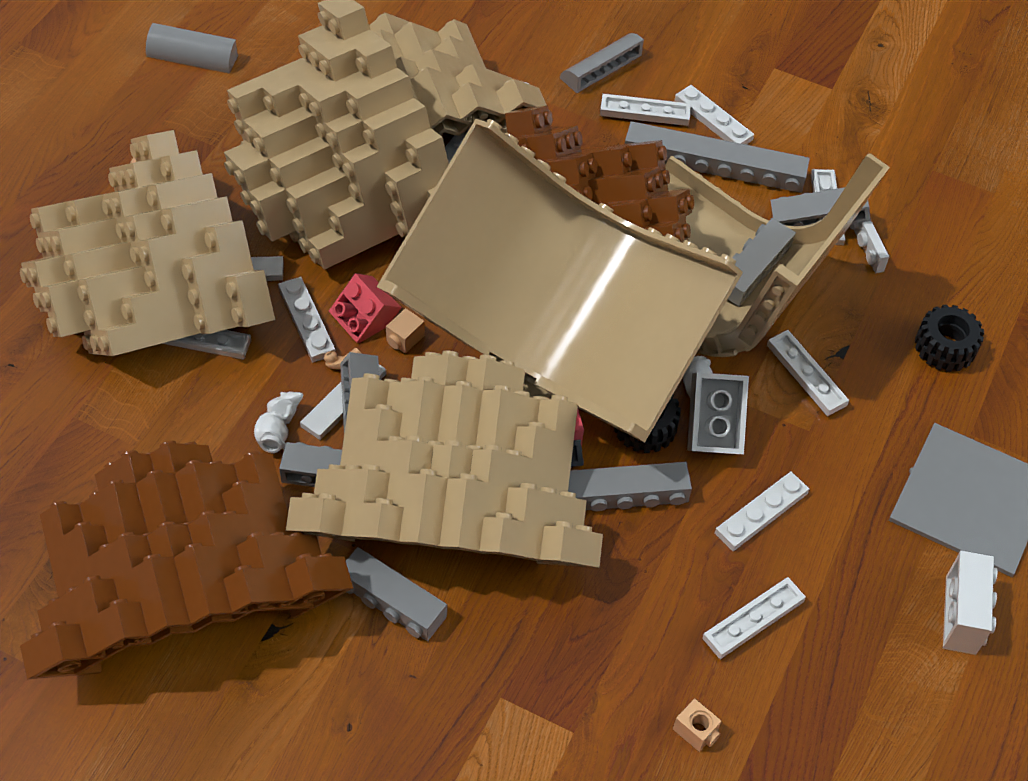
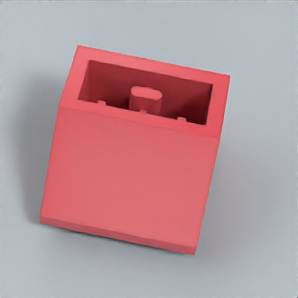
(364, 308)

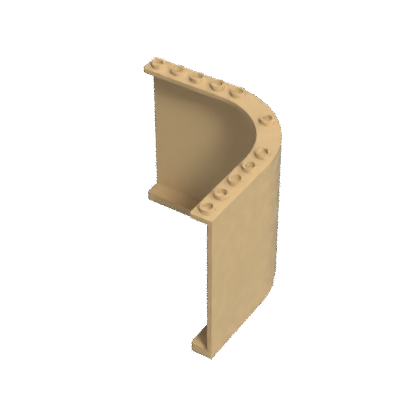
(725, 227)
(558, 282)

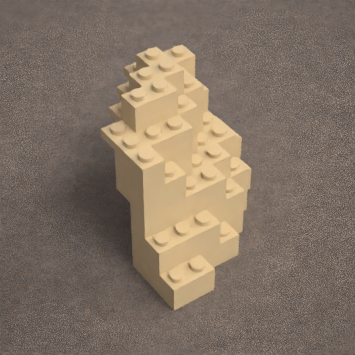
(451, 75)
(335, 142)
(147, 258)
(454, 466)

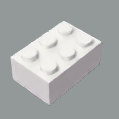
(717, 413)
(969, 603)

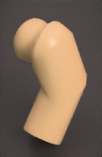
(333, 361)

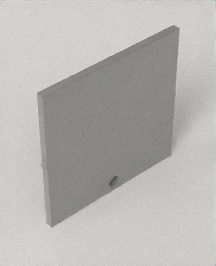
(967, 498)

